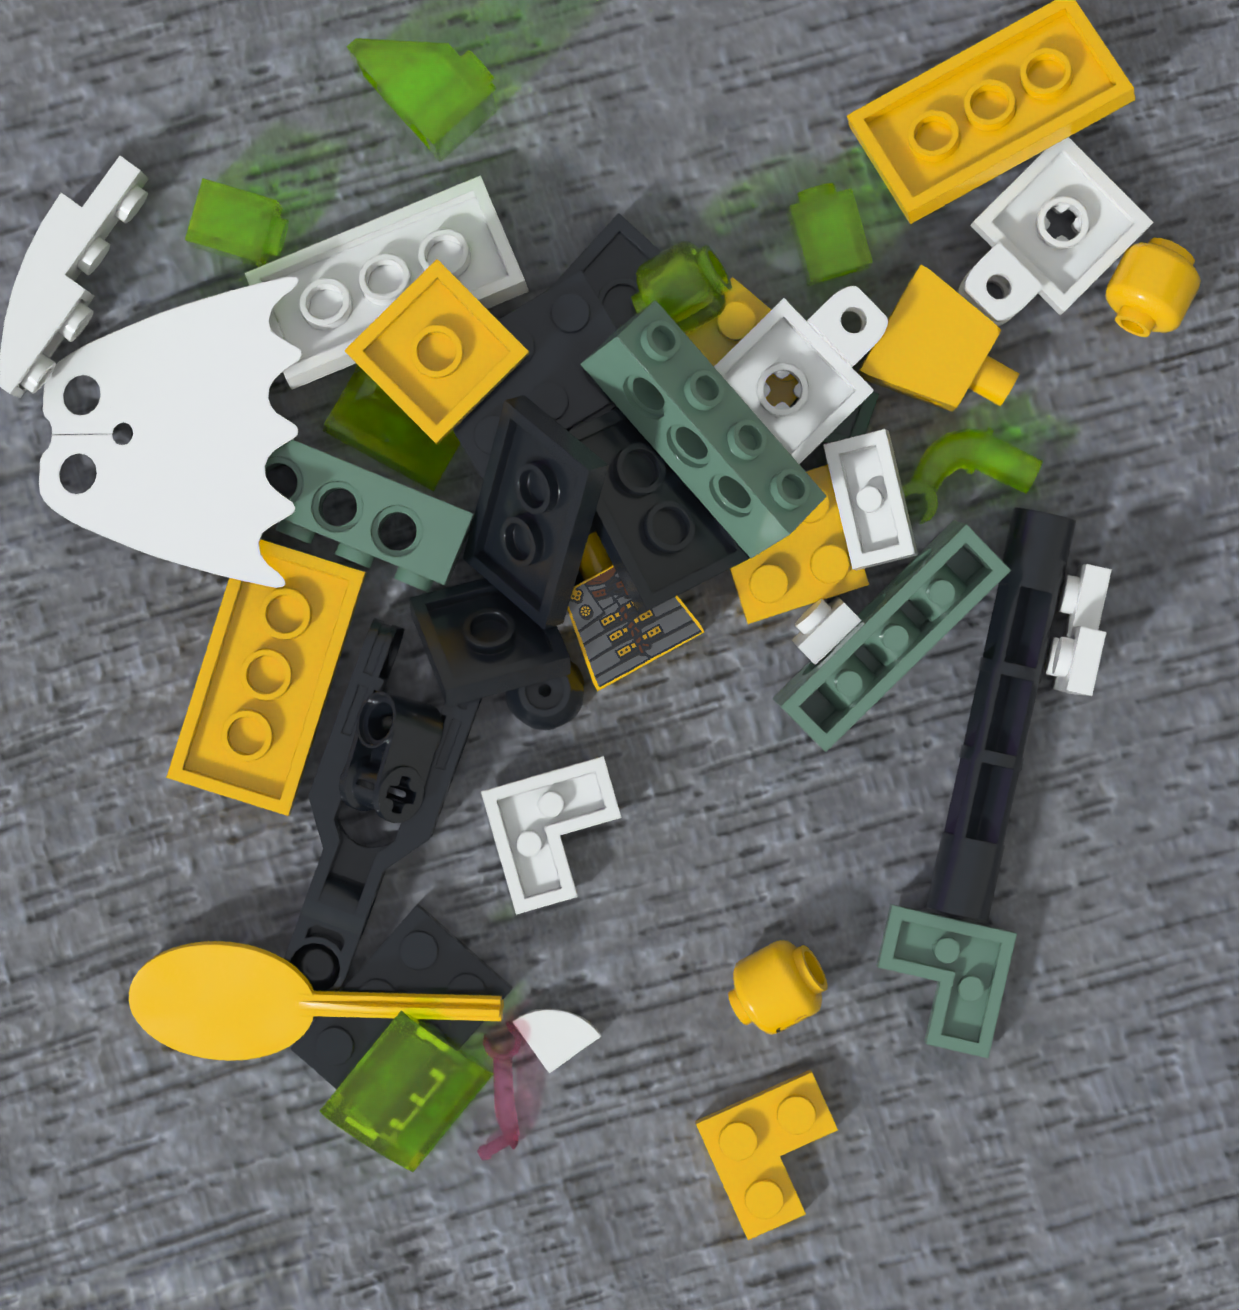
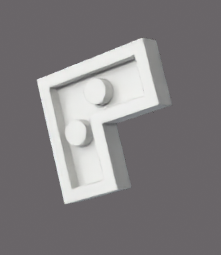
(1077, 654)
(529, 824)

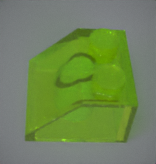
(428, 88)

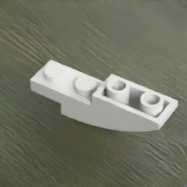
(45, 297)

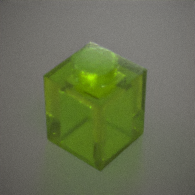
(236, 224)
(828, 234)

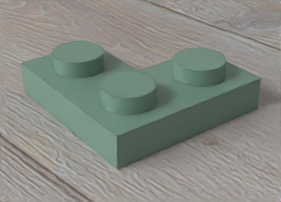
(966, 961)

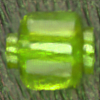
(686, 284)

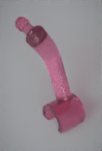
(503, 1095)

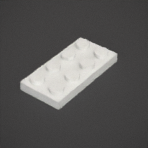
(366, 268)

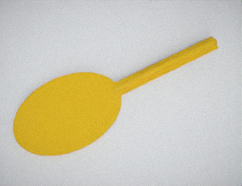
(251, 1003)

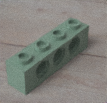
(703, 430)
(439, 525)
(893, 634)

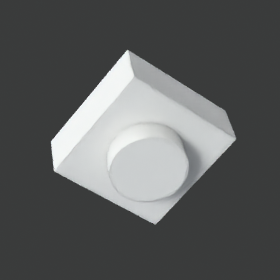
(824, 627)

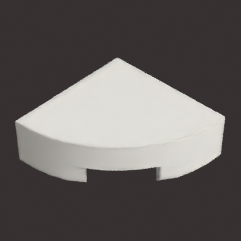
(555, 1034)

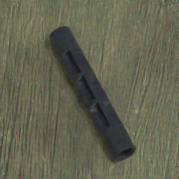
(1001, 714)

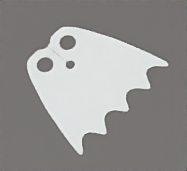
(201, 436)

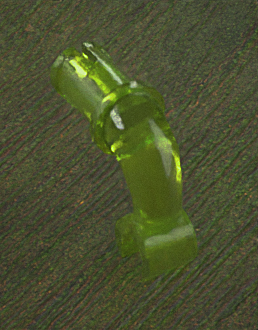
(970, 451)

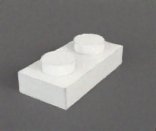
(870, 499)

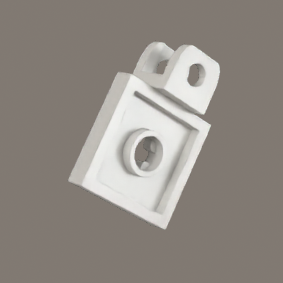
(1031, 261)
(819, 358)

